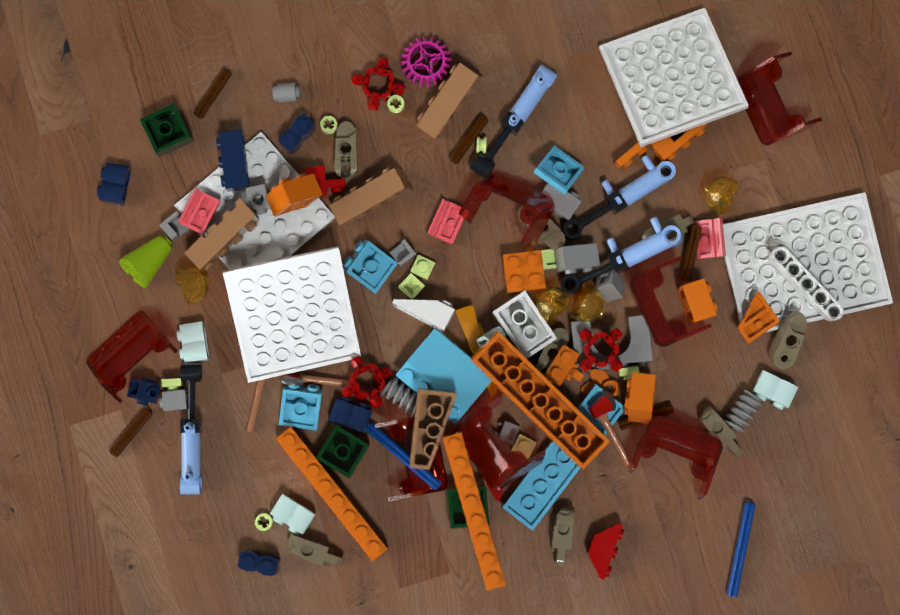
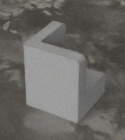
(172, 227)
(403, 253)
(610, 285)

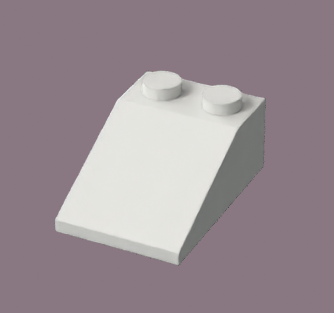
(431, 312)
(524, 325)

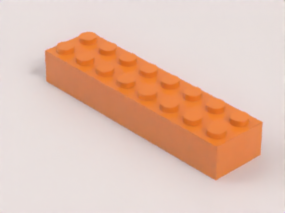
(539, 400)

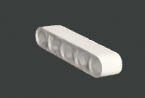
(815, 286)

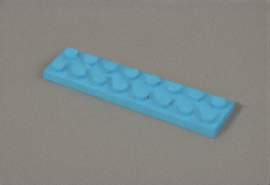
(548, 480)

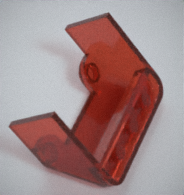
(765, 104)
(535, 205)
(643, 289)
(125, 350)
(683, 441)
(485, 452)
(413, 485)

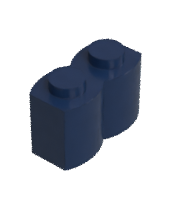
(301, 130)
(114, 184)
(350, 415)
(253, 561)

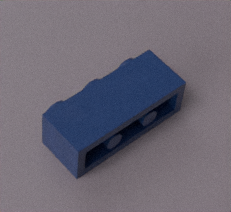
(233, 160)

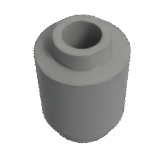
(286, 92)

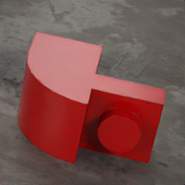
(325, 185)

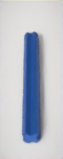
(402, 455)
(741, 548)

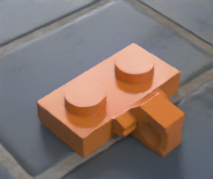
(563, 367)

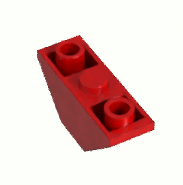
(604, 548)

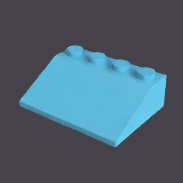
(445, 367)

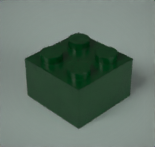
(166, 130)
(343, 451)
(456, 512)

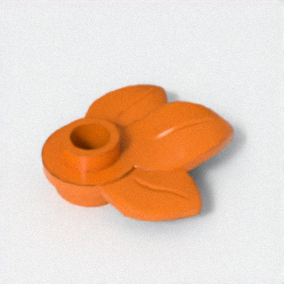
(602, 380)

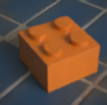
(293, 194)
(523, 272)
(697, 301)
(640, 397)

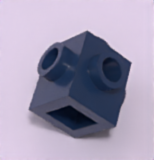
(144, 391)

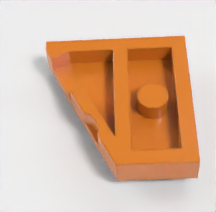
(757, 319)

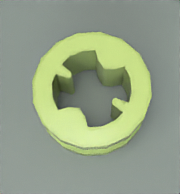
(399, 99)
(330, 119)
(481, 144)
(260, 527)

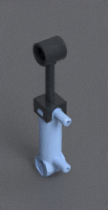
(516, 117)
(624, 197)
(623, 259)
(191, 434)

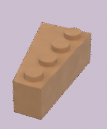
(448, 100)
(370, 195)
(222, 236)
(430, 419)

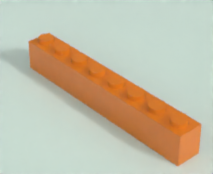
(332, 493)
(474, 511)

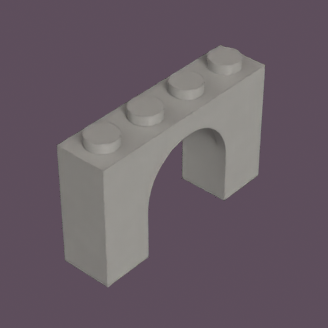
(638, 347)

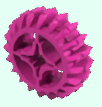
(419, 46)

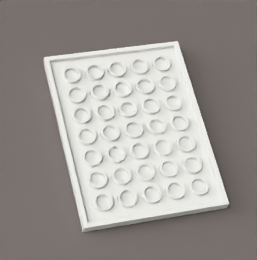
(828, 238)

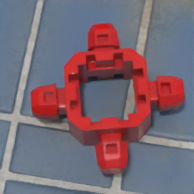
(382, 71)
(615, 335)
(379, 377)

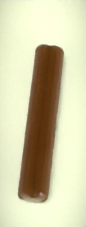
(212, 93)
(468, 140)
(690, 253)
(661, 411)
(130, 432)

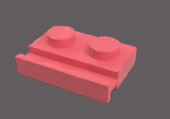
(199, 211)
(446, 222)
(711, 239)

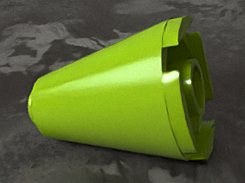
(146, 260)

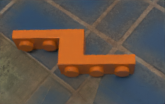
(663, 149)

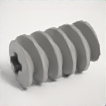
(401, 395)
(742, 411)

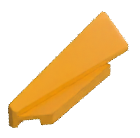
(472, 331)

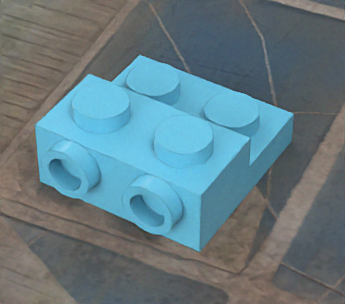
(559, 170)
(369, 265)
(301, 406)

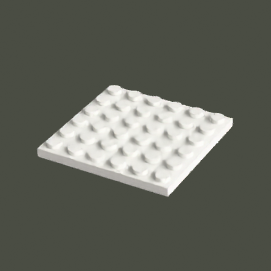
(673, 77)
(273, 236)
(292, 314)

